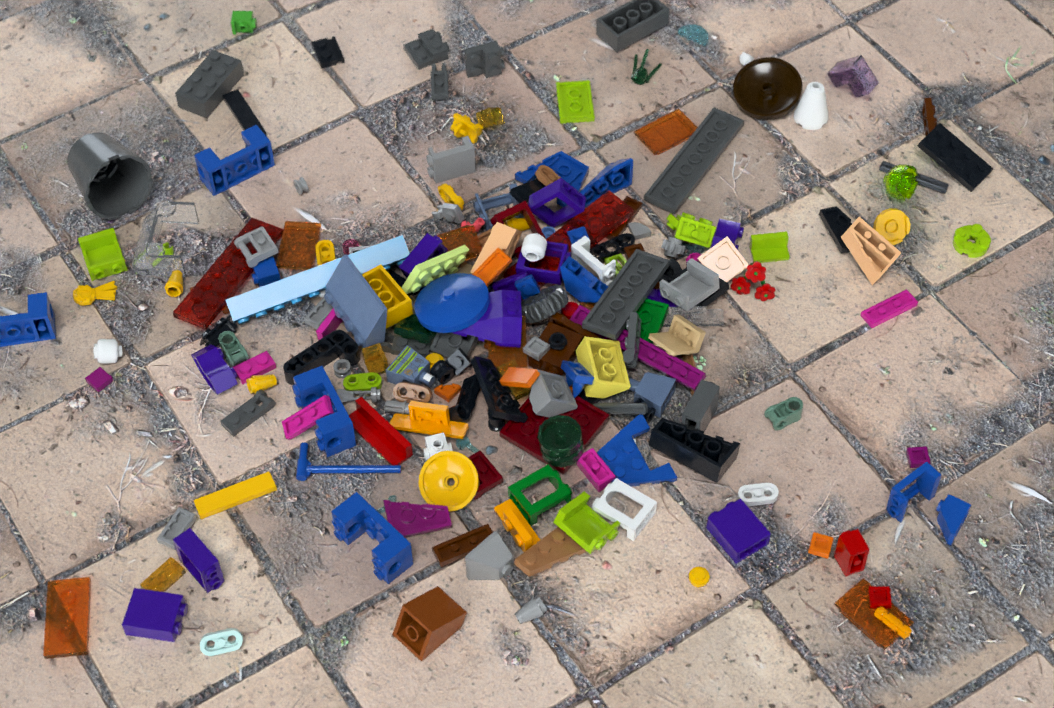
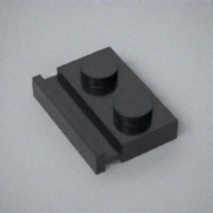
(327, 52)

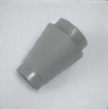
(531, 610)

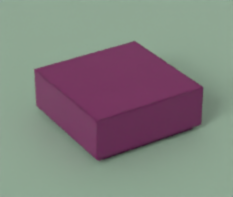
(99, 379)
(917, 456)

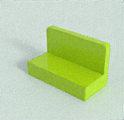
(769, 247)

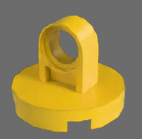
(892, 225)

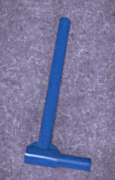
(305, 468)

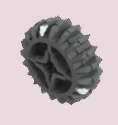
(544, 303)

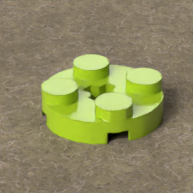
(971, 232)

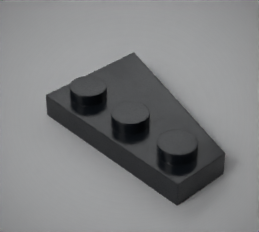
(836, 224)

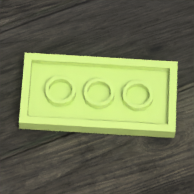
(435, 268)

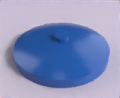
(452, 302)

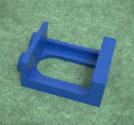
(926, 484)

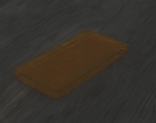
(67, 618)

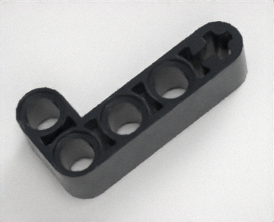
(332, 346)

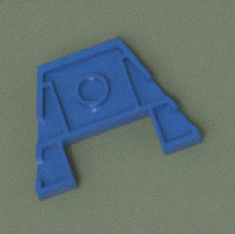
(564, 166)
(626, 460)

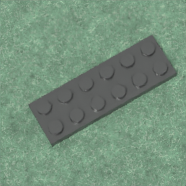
(625, 294)

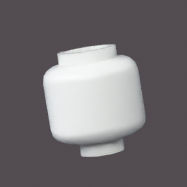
(534, 247)
(107, 351)

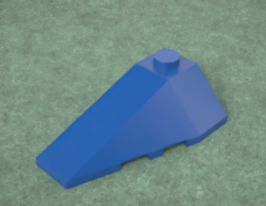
(613, 178)

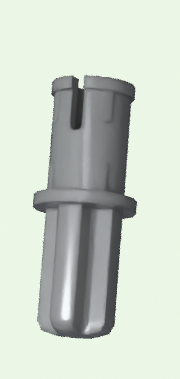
(397, 407)

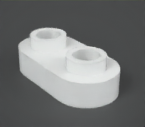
(757, 494)

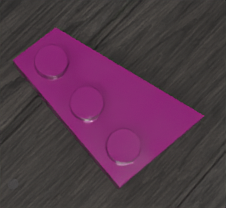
(416, 518)

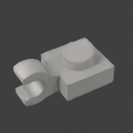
(450, 211)

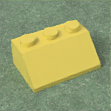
(606, 364)

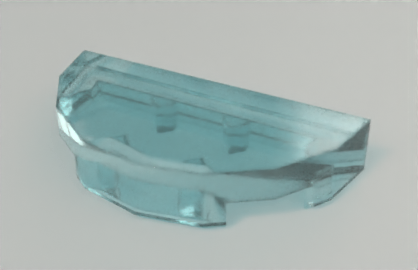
(694, 33)

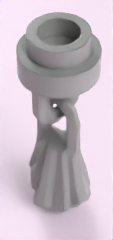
(346, 395)

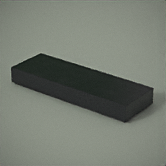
(522, 192)

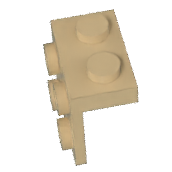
(681, 338)

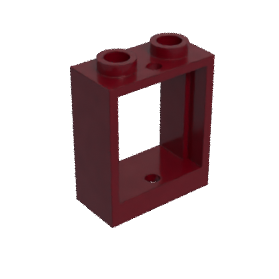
(521, 208)

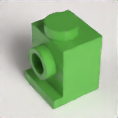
(243, 21)

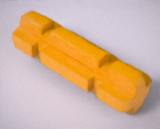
(892, 622)

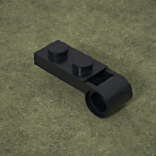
(466, 400)

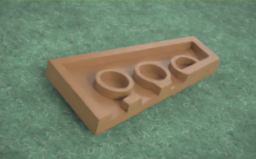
(551, 549)

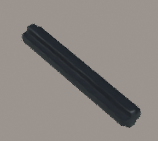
(921, 179)

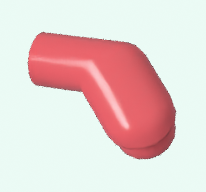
(478, 224)

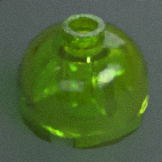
(900, 181)

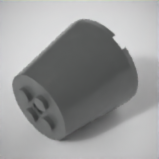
(109, 175)

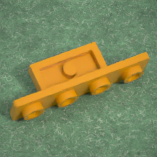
(429, 419)
(516, 524)

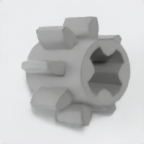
(673, 246)

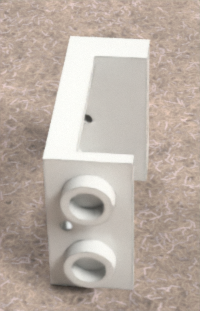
(581, 253)
(635, 525)

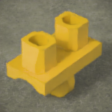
(464, 127)

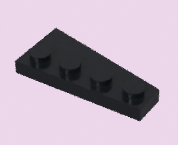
(496, 396)

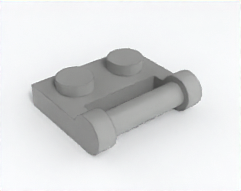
(262, 244)

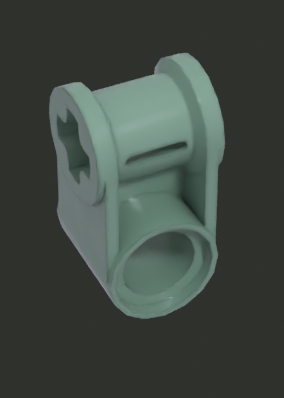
(231, 348)
(782, 413)

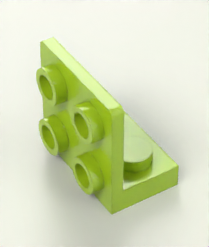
(695, 231)

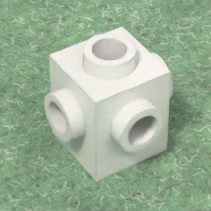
(436, 444)

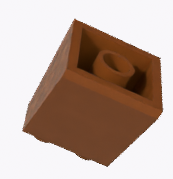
(428, 622)

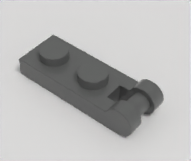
(248, 413)

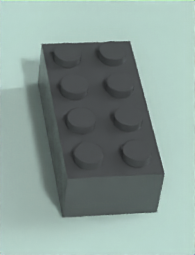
(631, 22)
(208, 83)

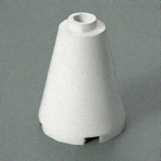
(812, 107)

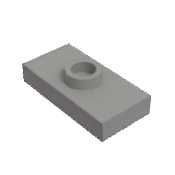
(318, 314)
(178, 524)

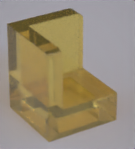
(490, 117)
(375, 359)

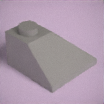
(551, 395)
(489, 560)

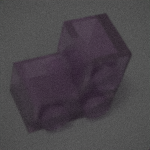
(854, 73)

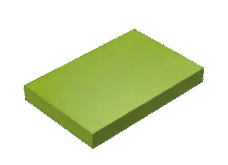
(575, 101)

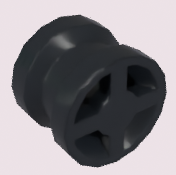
(442, 372)

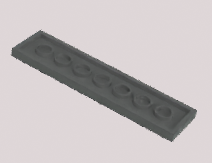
(693, 160)

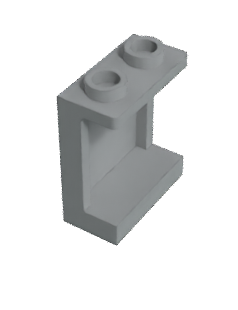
(452, 162)
(691, 286)

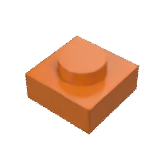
(820, 545)

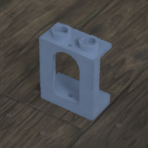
(493, 202)

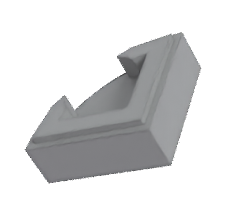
(639, 230)

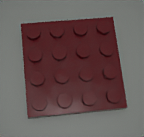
(525, 434)

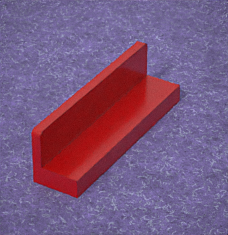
(380, 433)

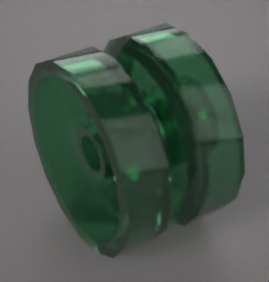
(560, 441)

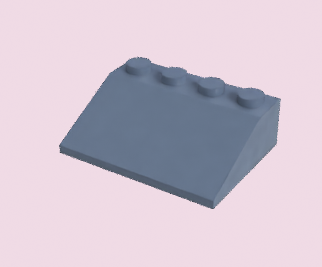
(356, 304)

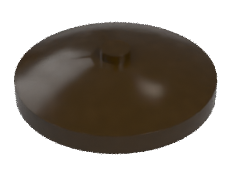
(767, 88)

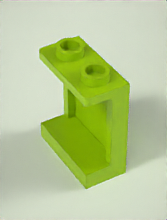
(102, 254)
(585, 524)

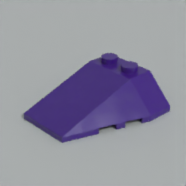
(501, 321)

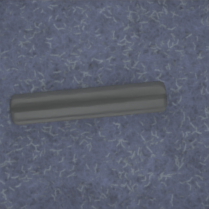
(623, 408)

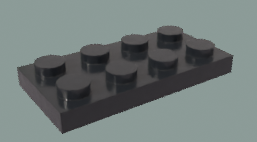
(955, 157)

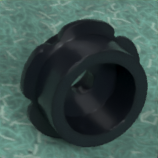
(557, 337)

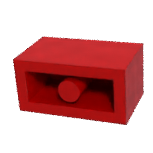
(851, 552)

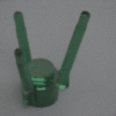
(640, 75)

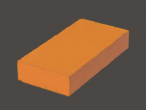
(493, 266)
(519, 377)

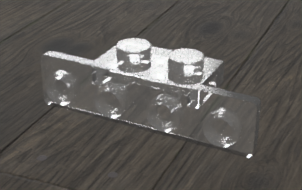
(697, 315)

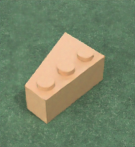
(501, 237)
(869, 249)

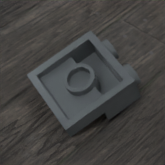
(427, 49)
(484, 60)
(448, 343)

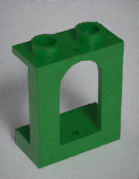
(529, 511)

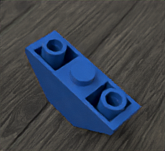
(581, 282)

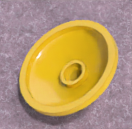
(436, 475)

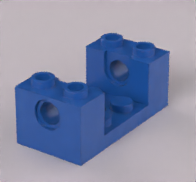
(223, 174)
(30, 326)
(333, 431)
(355, 518)

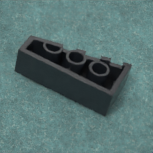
(694, 449)

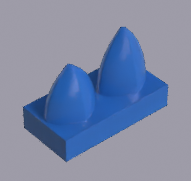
(576, 376)

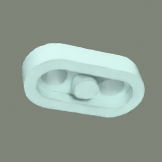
(222, 644)

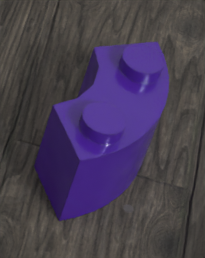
(728, 229)
(214, 368)

